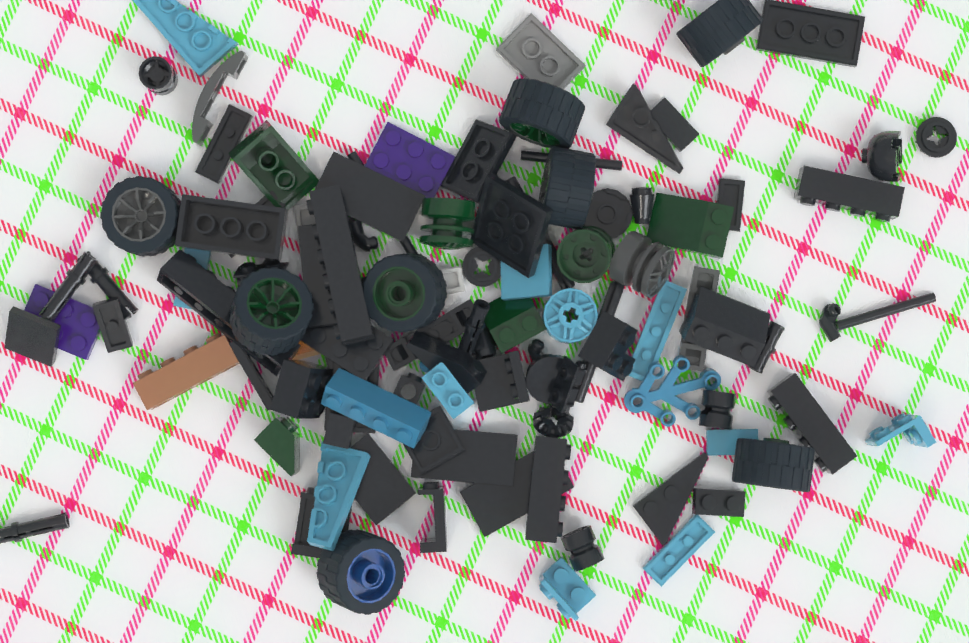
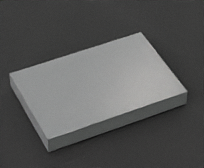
(540, 54)

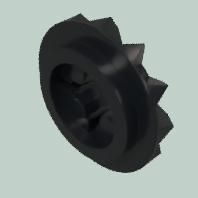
(941, 127)
(470, 265)
(547, 427)

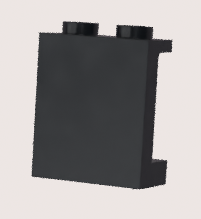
(439, 543)
(300, 545)

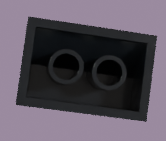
(726, 326)

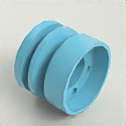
(556, 322)

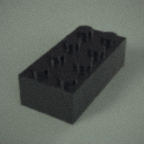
(231, 227)

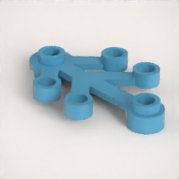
(668, 390)

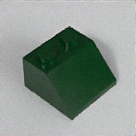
(513, 322)
(282, 444)

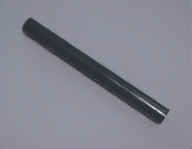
(600, 163)
(885, 311)

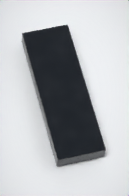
(226, 137)
(254, 375)

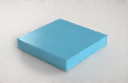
(518, 286)

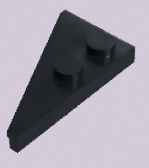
(638, 124)
(665, 503)

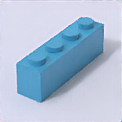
(376, 408)

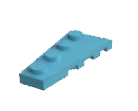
(189, 34)
(335, 491)

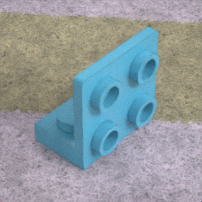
(912, 427)
(566, 587)

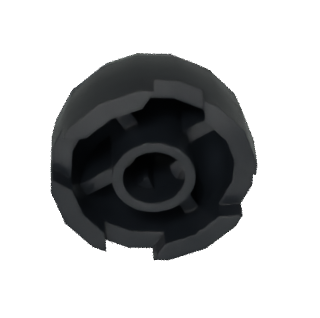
(884, 156)

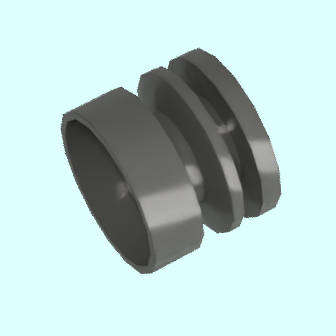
(641, 264)

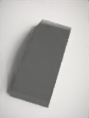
(231, 67)
(694, 353)

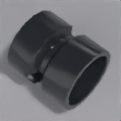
(158, 76)
(717, 409)
(582, 548)

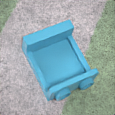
(447, 390)

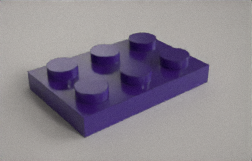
(410, 160)
(77, 322)

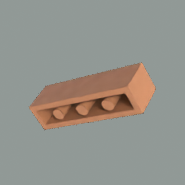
(186, 372)

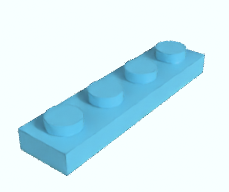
(657, 328)

